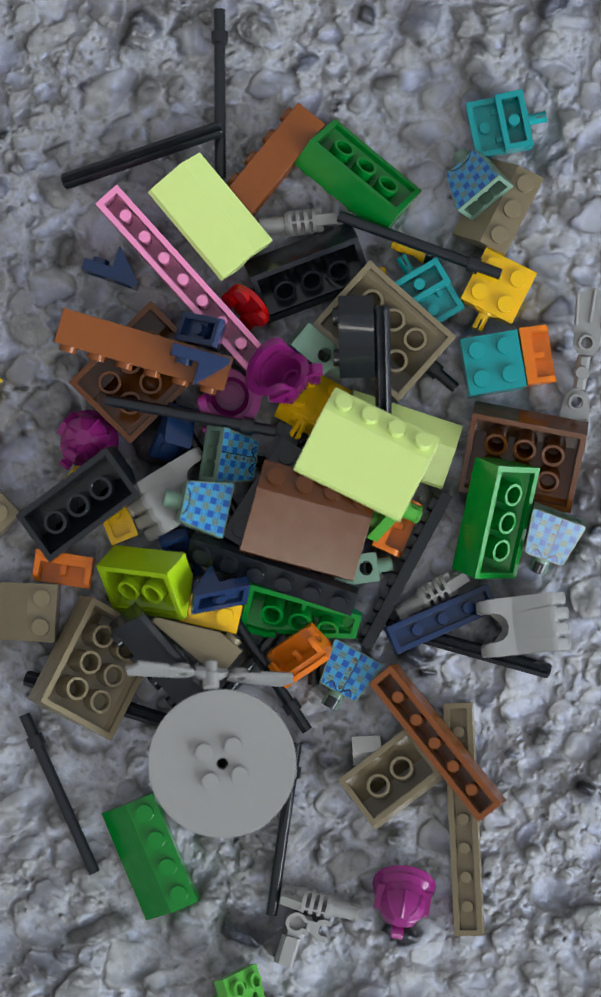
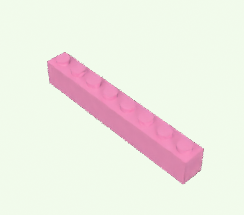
(176, 272)

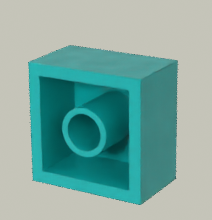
(492, 364)

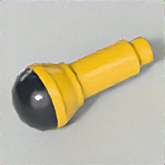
(420, 256)

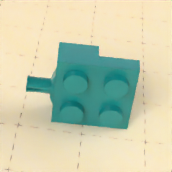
(502, 124)
(430, 288)

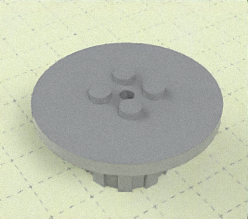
(217, 797)

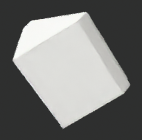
(364, 746)

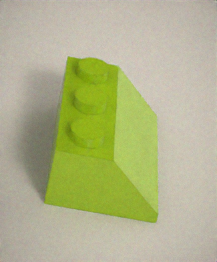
(150, 577)

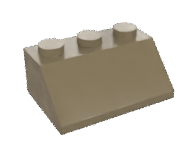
(501, 221)
(390, 779)

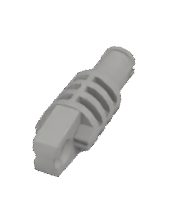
(299, 222)
(432, 593)
(320, 903)

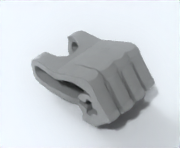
(149, 506)
(528, 624)

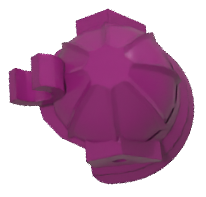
(280, 372)
(234, 402)
(84, 436)
(402, 896)

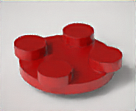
(247, 305)

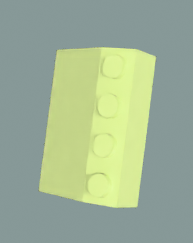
(367, 454)

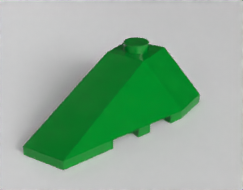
(275, 612)

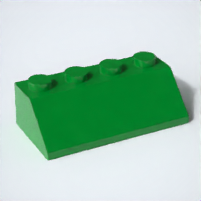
(357, 175)
(495, 518)
(151, 856)

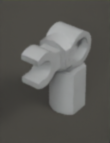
(297, 924)

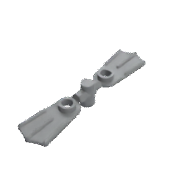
(586, 324)
(209, 674)

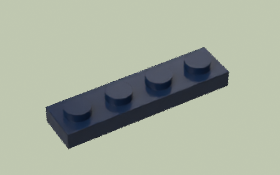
(437, 620)

